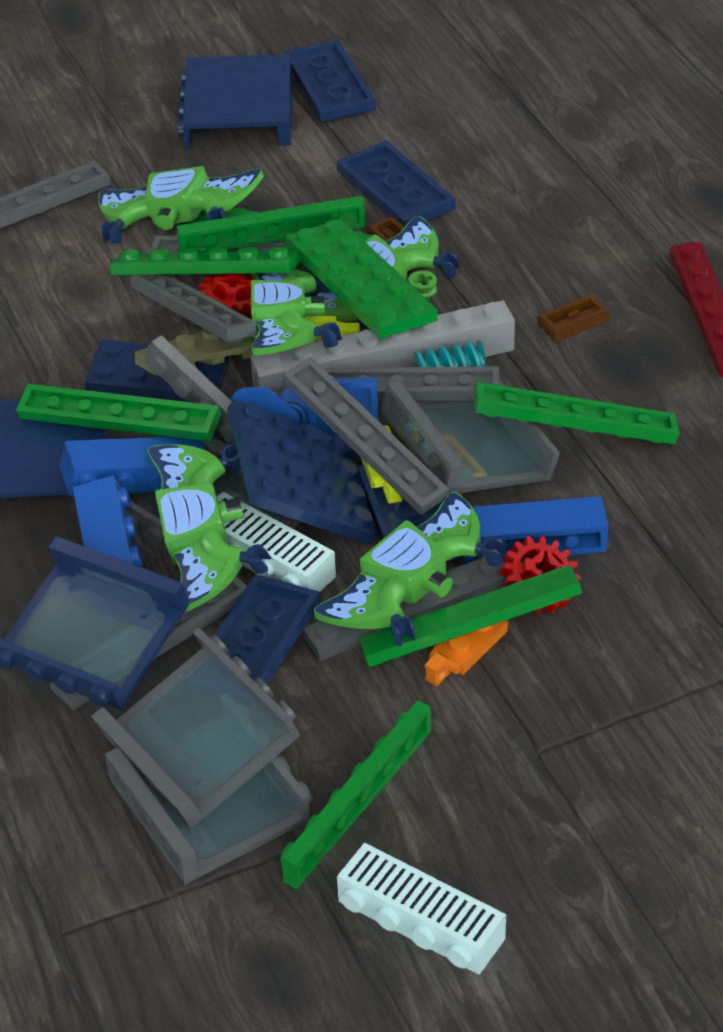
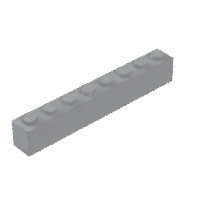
(488, 322)

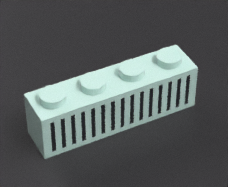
(292, 554)
(421, 908)

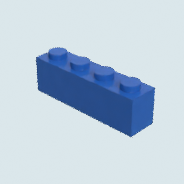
(124, 458)
(105, 520)
(575, 523)

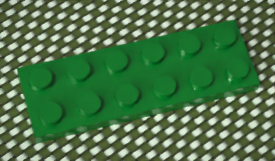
(361, 279)

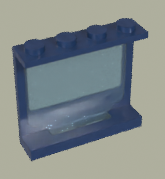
(94, 624)

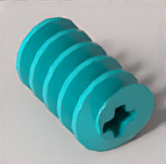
(455, 357)

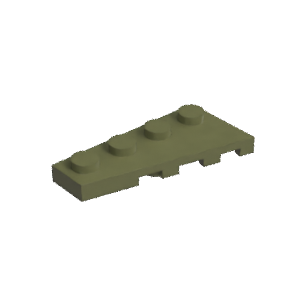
(202, 348)

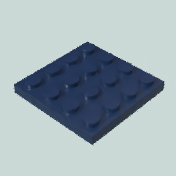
(300, 472)

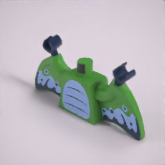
(174, 199)
(410, 249)
(281, 311)
(196, 519)
(408, 567)

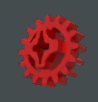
(230, 290)
(543, 559)

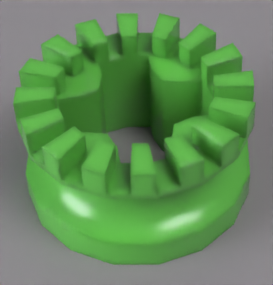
(424, 283)

